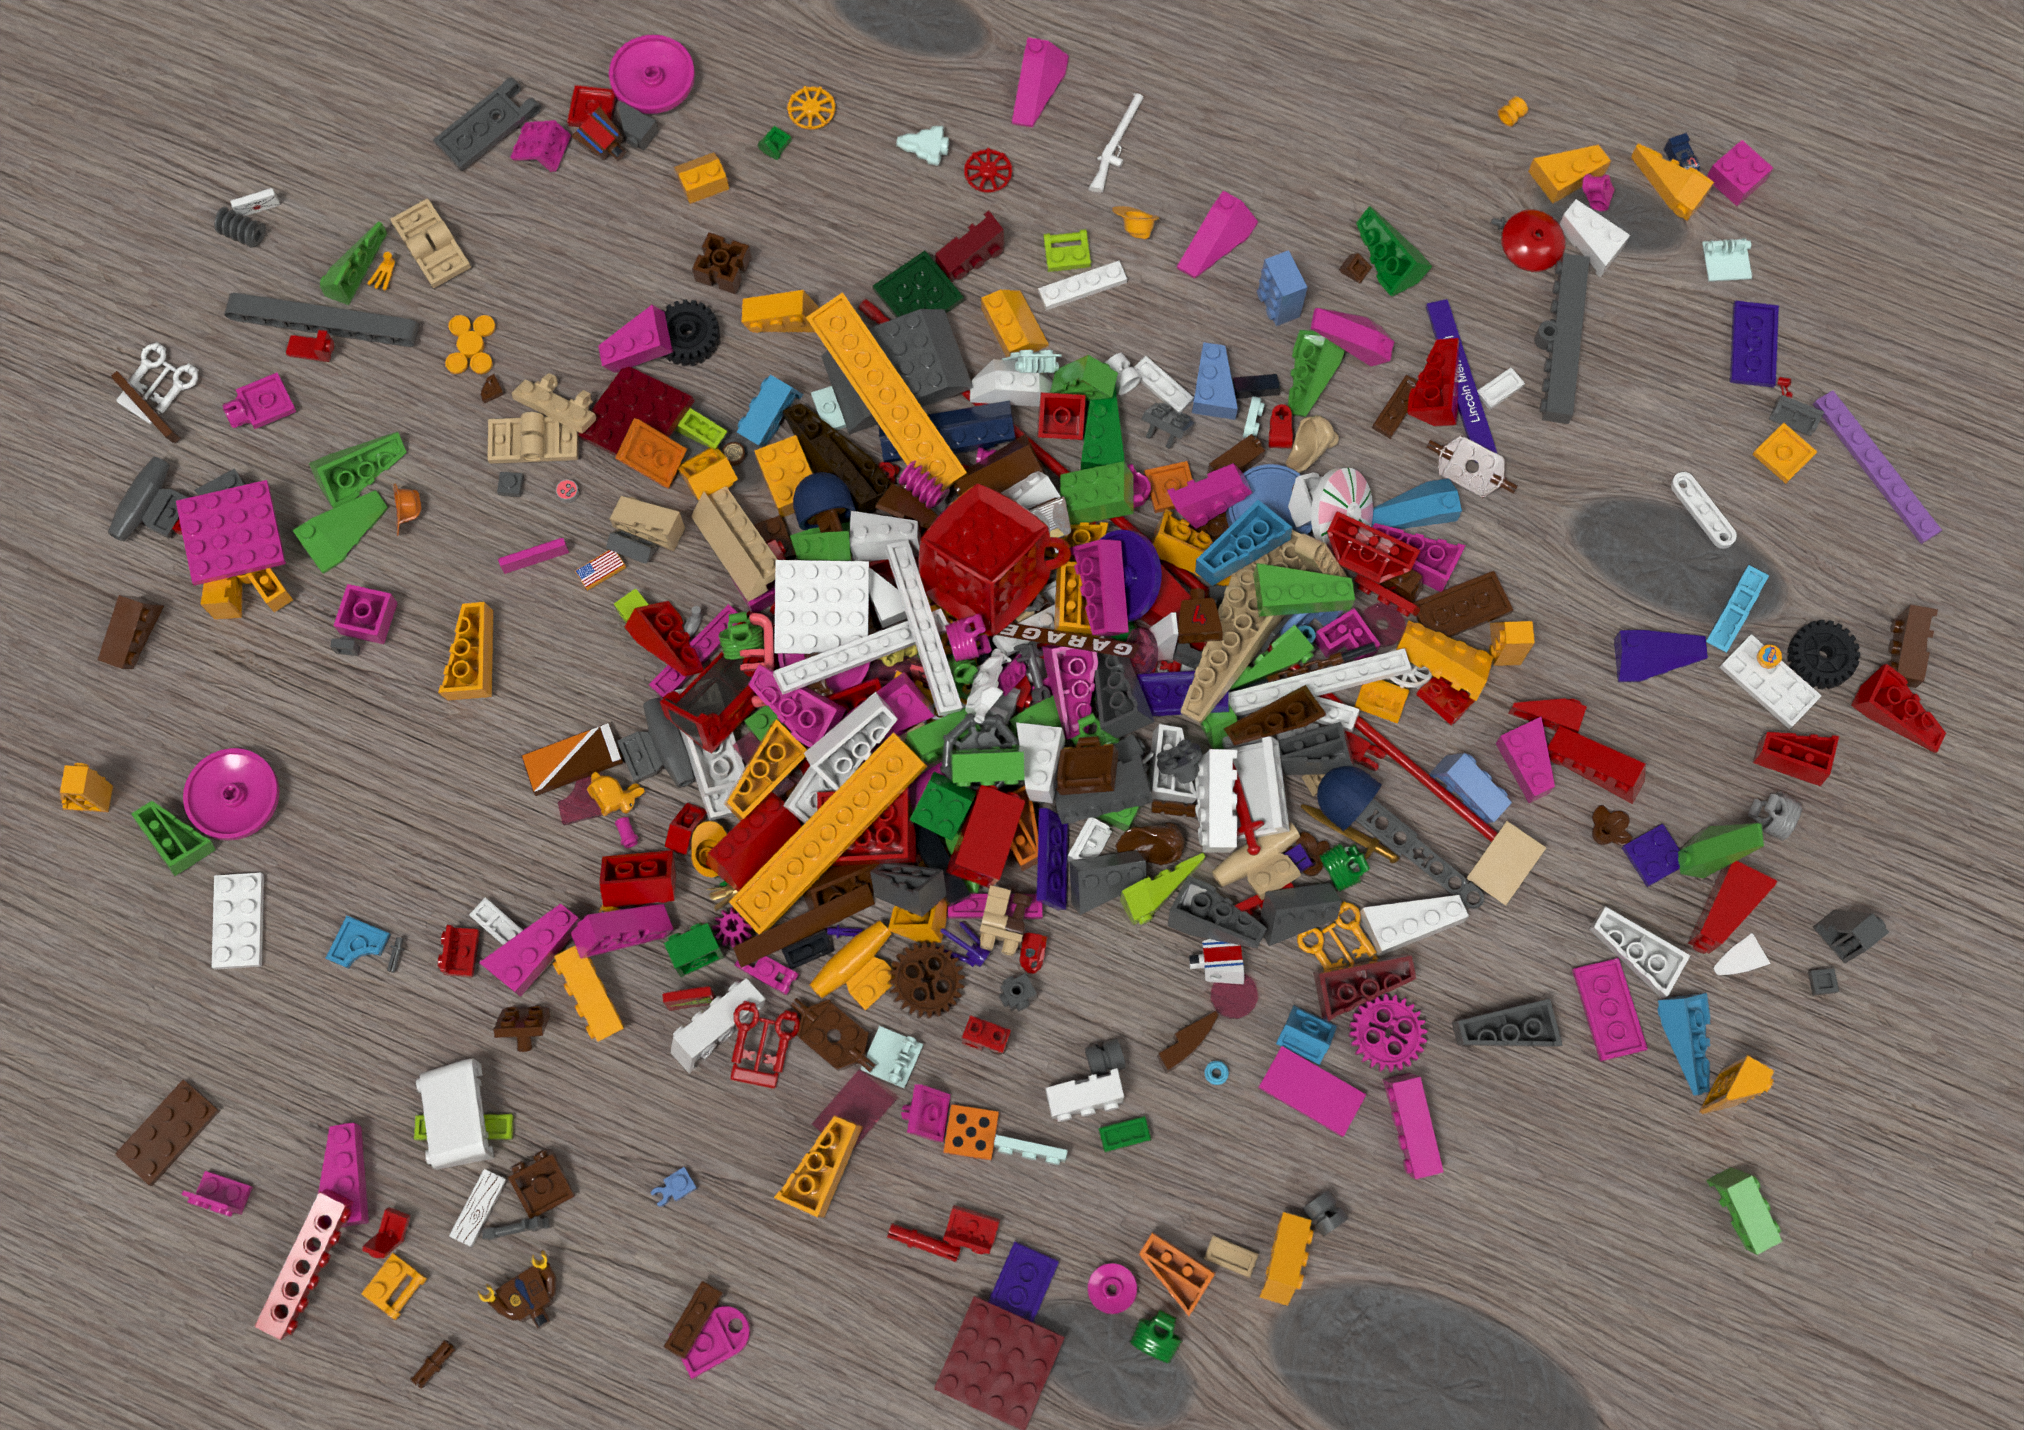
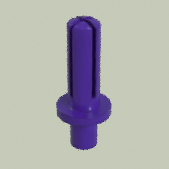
(842, 931)

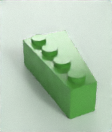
(1299, 591)

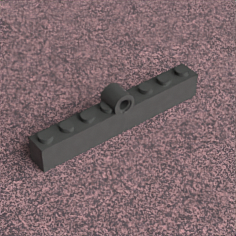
(1563, 338)

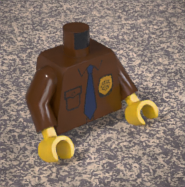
(525, 1294)

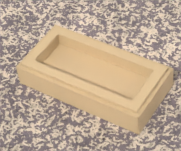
(1231, 1256)

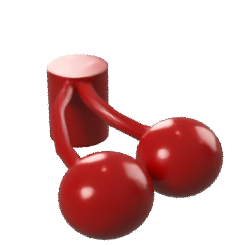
(1786, 382)

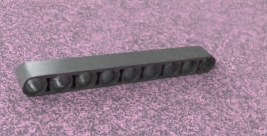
(315, 317)

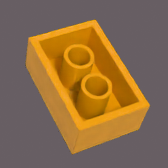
(783, 469)

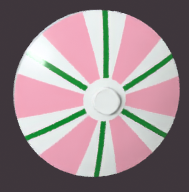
(1341, 491)

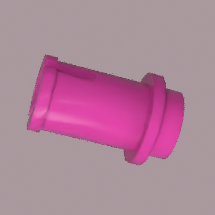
(626, 832)

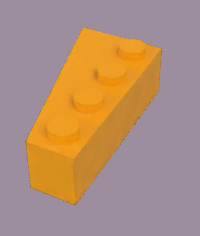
(1181, 544)
(471, 655)
(589, 994)
(821, 1168)

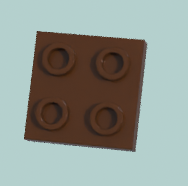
(522, 1024)

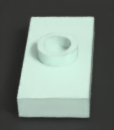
(828, 407)

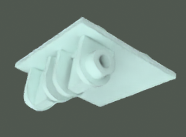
(1727, 259)
(1034, 362)
(893, 1055)

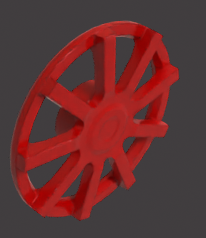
(988, 170)

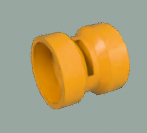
(1510, 113)

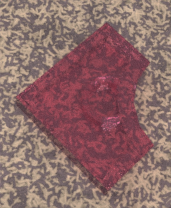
(579, 804)

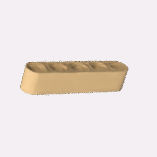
(1317, 556)

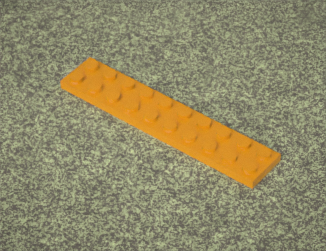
(884, 391)
(827, 834)

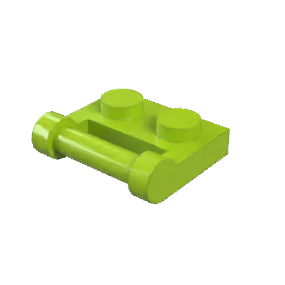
(1067, 257)

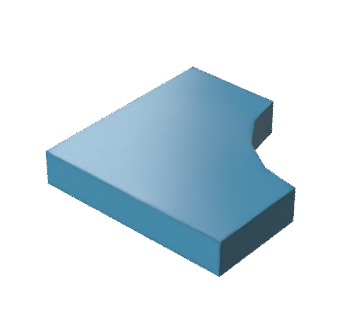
(356, 940)

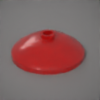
(1527, 249)

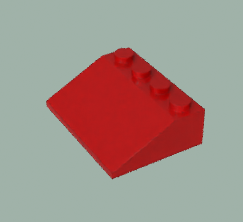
(886, 840)

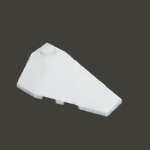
(1302, 498)

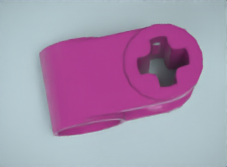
(1598, 191)

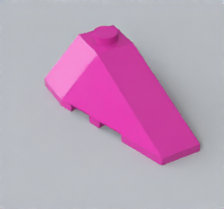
(1354, 334)
(1072, 683)
(802, 710)

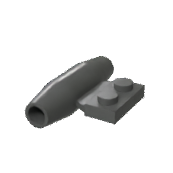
(147, 503)
(659, 747)

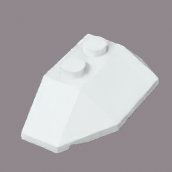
(1002, 383)

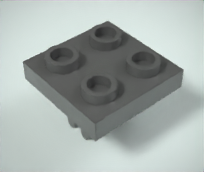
(1164, 418)

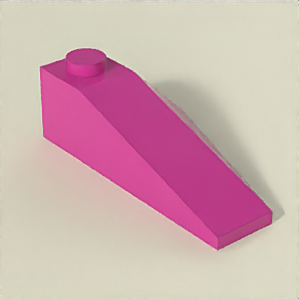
(1040, 74)
(1223, 229)

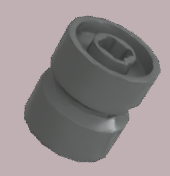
(1105, 1057)
(1323, 1204)

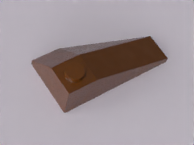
(837, 882)

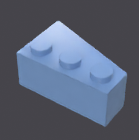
(1472, 786)

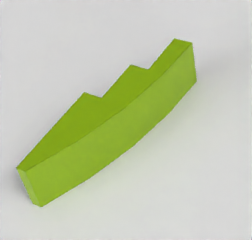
(701, 429)

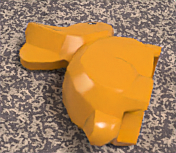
(610, 795)

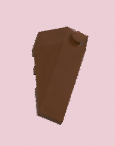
(906, 506)
(1280, 716)

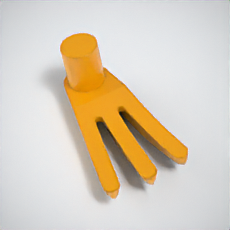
(384, 269)

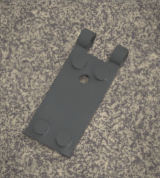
(478, 131)

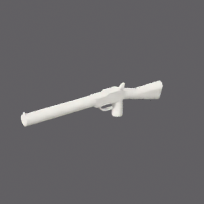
(1107, 156)

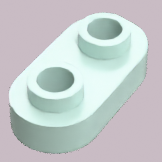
(1255, 410)

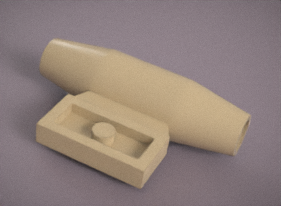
(1265, 871)

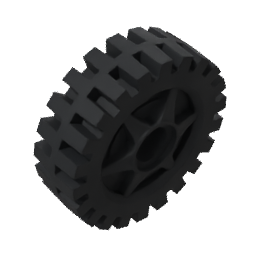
(703, 335)
(1835, 643)

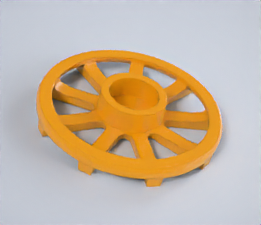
(811, 107)

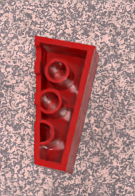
(1598, 763)

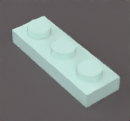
(1030, 1150)

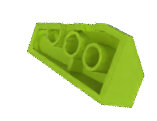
(1148, 896)

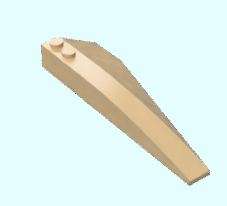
(1242, 634)

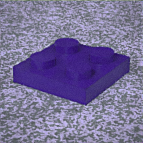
(1653, 855)

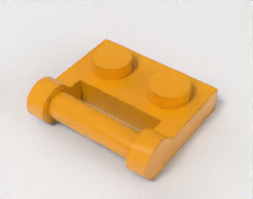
(388, 1281)

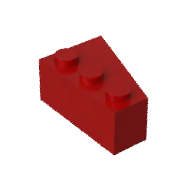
(1798, 756)

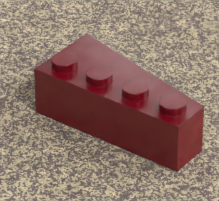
(1351, 985)

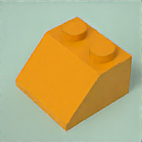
(702, 177)
(707, 472)

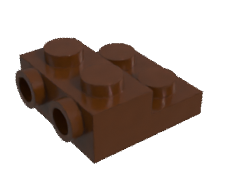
(540, 1183)

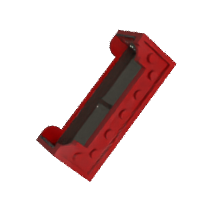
(713, 701)

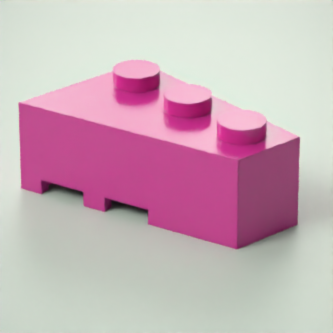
(637, 341)

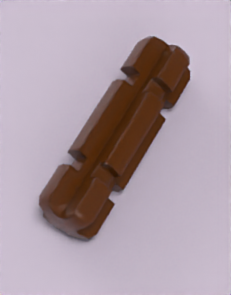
(1173, 808)

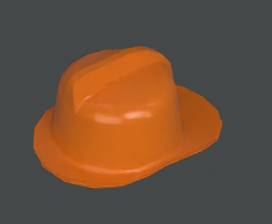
(407, 505)

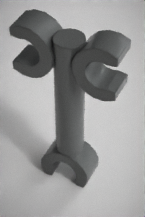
(1029, 654)
(526, 1225)

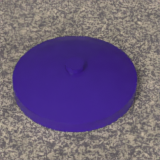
(1140, 571)

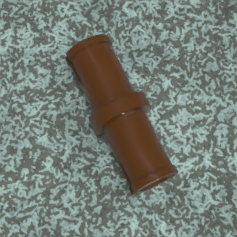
(433, 1364)

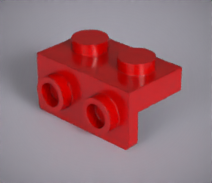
(458, 951)
(971, 1230)

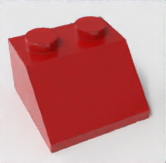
(1061, 416)

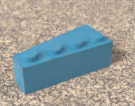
(1245, 541)

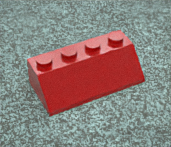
(753, 842)

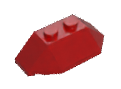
(1369, 550)

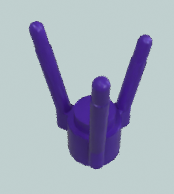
(975, 953)

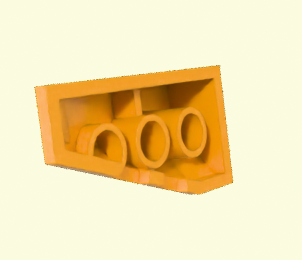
(1678, 187)
(920, 928)

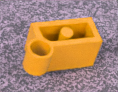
(268, 587)

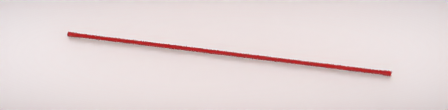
(1392, 751)

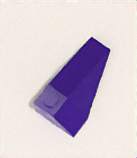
(1651, 653)

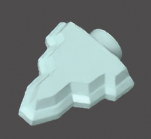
(926, 144)

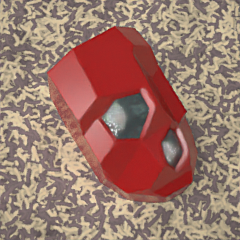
(1032, 952)

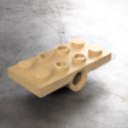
(430, 243)
(530, 440)

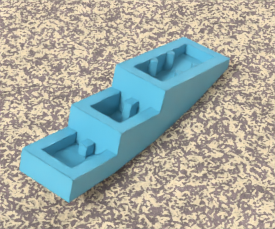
(1737, 608)

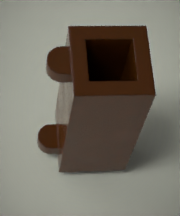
(1243, 455)

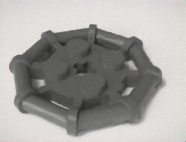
(976, 739)

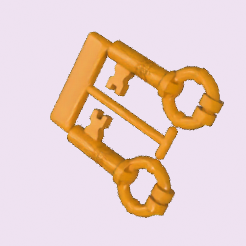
(1366, 946)

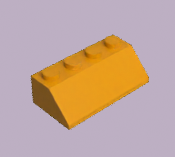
(1738, 1084)

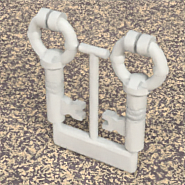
(146, 364)

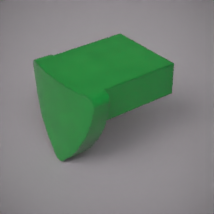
(774, 142)

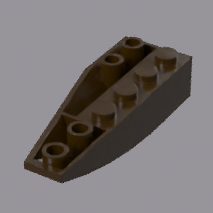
(837, 455)

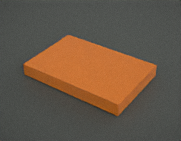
(651, 453)

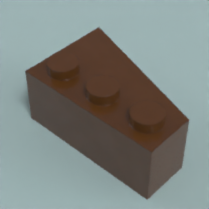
(129, 631)
(1909, 643)

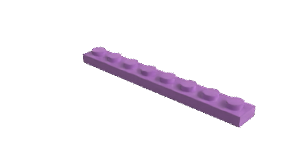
(1877, 467)

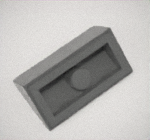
(631, 546)

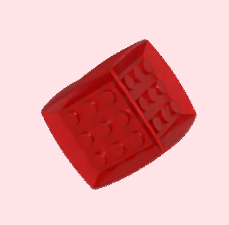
(987, 558)

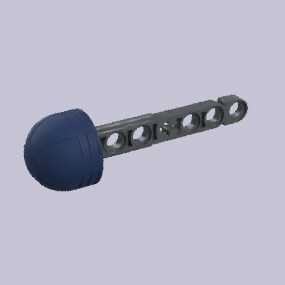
(1348, 796)

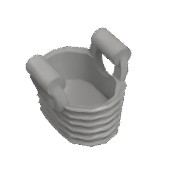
(1782, 817)

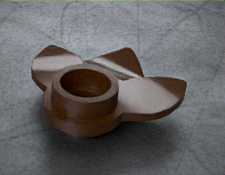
(1613, 824)
(1313, 850)

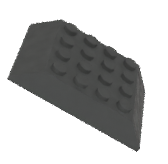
(922, 354)

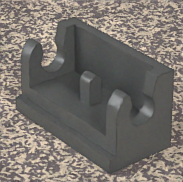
(1796, 415)

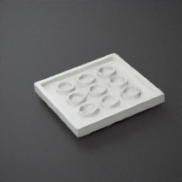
(820, 604)

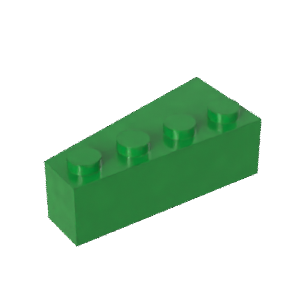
(1102, 434)

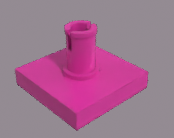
(927, 1113)

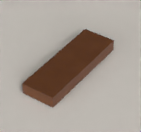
(1395, 409)
(693, 1320)

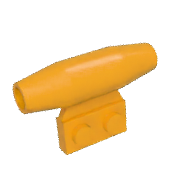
(857, 967)

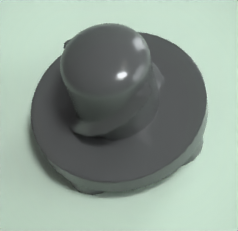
(1180, 761)

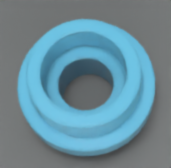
(1219, 1066)

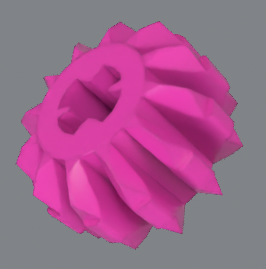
(723, 928)

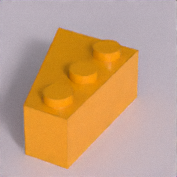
(223, 598)
(84, 789)
(1287, 1258)

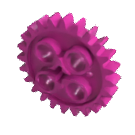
(1396, 1014)

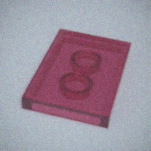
(859, 1102)

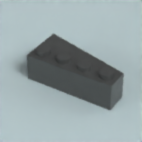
(1120, 696)

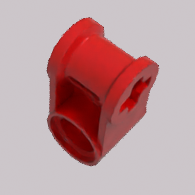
(1281, 430)

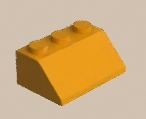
(1012, 322)

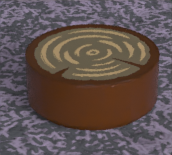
(734, 453)

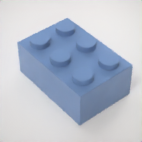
(1282, 288)

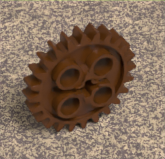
(946, 973)

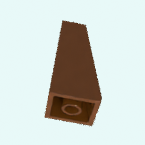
(1002, 467)

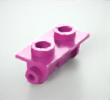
(1011, 675)

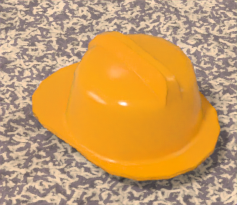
(1136, 222)
(703, 840)

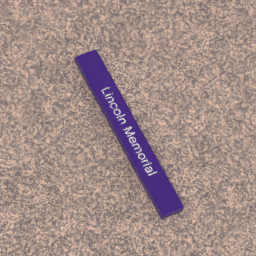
(1468, 398)

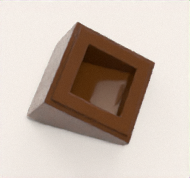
(1355, 267)

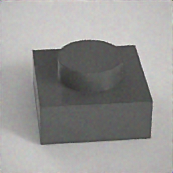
(510, 484)
(345, 646)
(1823, 982)

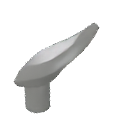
(693, 621)

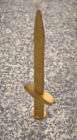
(1371, 844)

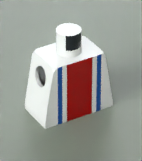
(1220, 962)

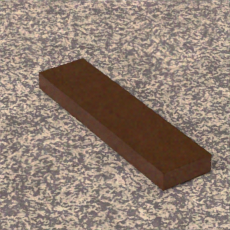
(145, 407)

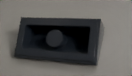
(1256, 386)
(807, 949)

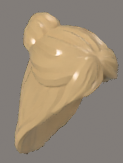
(1311, 442)

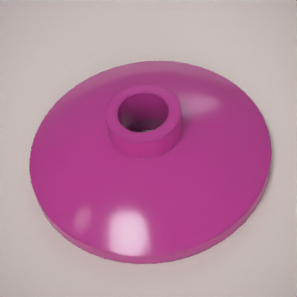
(1112, 1275)

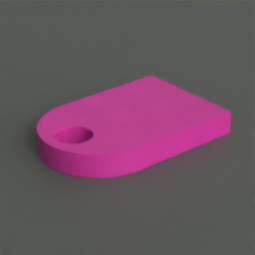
(717, 1342)

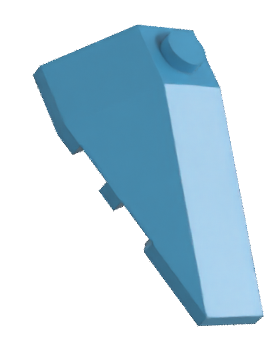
(1422, 506)
(1685, 1025)

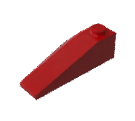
(1436, 392)
(661, 633)
(1893, 705)

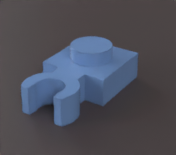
(677, 1185)

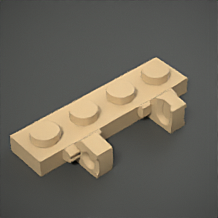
(542, 399)

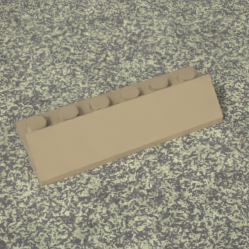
(735, 542)

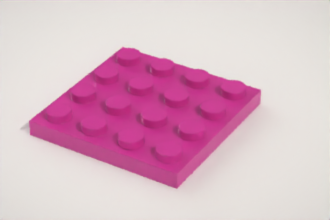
(230, 532)

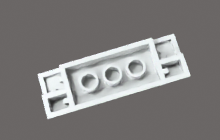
(714, 772)

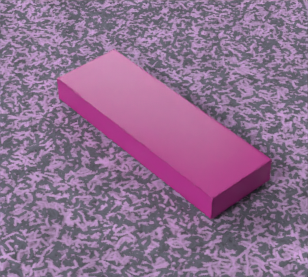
(533, 555)

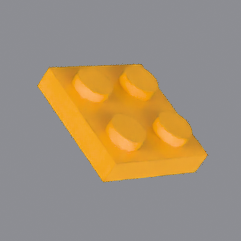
(1784, 453)

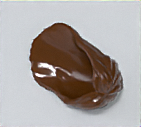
(1154, 843)

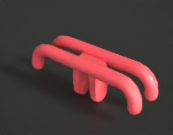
(766, 653)

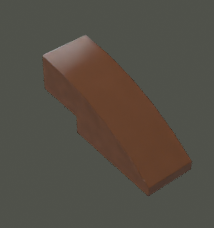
(1187, 1042)

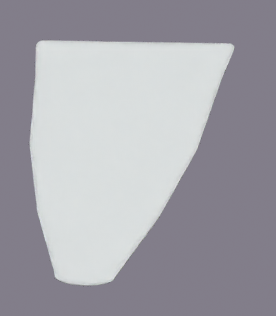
(1742, 958)

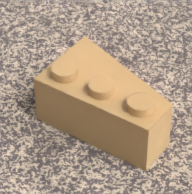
(648, 522)

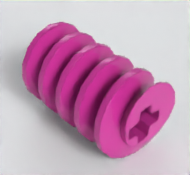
(922, 486)

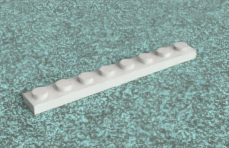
(923, 628)
(850, 655)
(1322, 681)

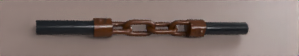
(1334, 660)

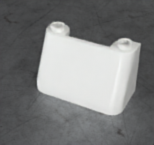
(454, 1115)

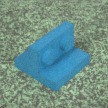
(1306, 1035)

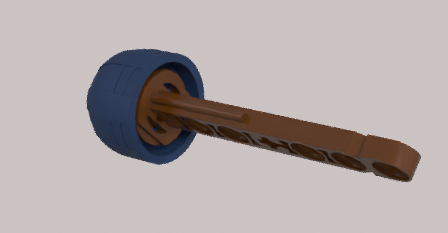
(824, 503)

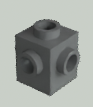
(1023, 986)

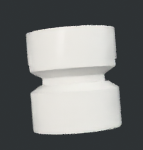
(1127, 376)

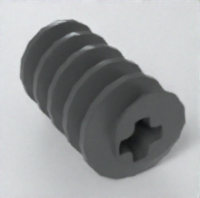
(239, 227)

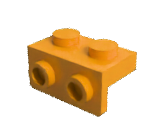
(1382, 700)

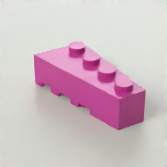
(621, 929)
(1413, 1125)

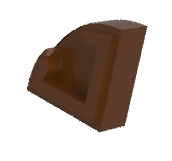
(491, 389)

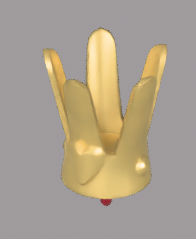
(726, 891)

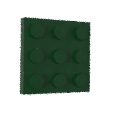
(916, 287)

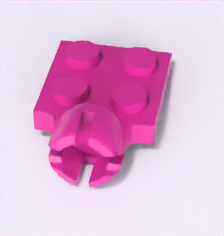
(259, 403)

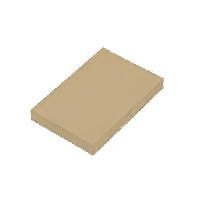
(1506, 863)

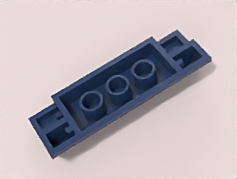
(965, 429)

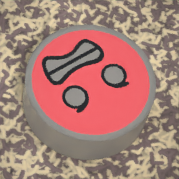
(567, 490)

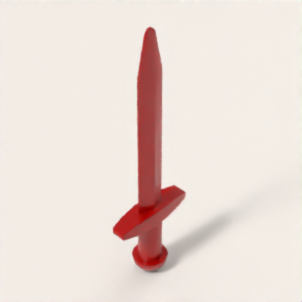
(1247, 826)

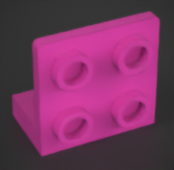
(542, 142)
(220, 1193)

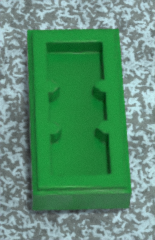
(1124, 1134)

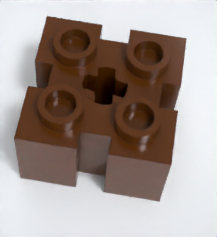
(721, 263)

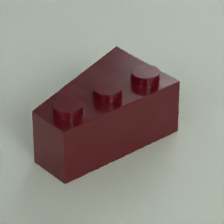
(972, 249)

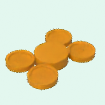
(470, 344)

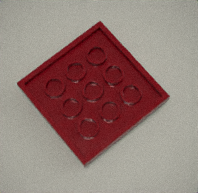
(637, 397)
(999, 1363)

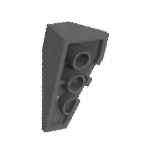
(1208, 915)

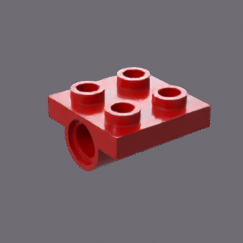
(1445, 699)

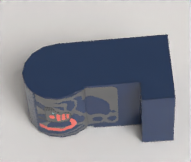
(1680, 150)

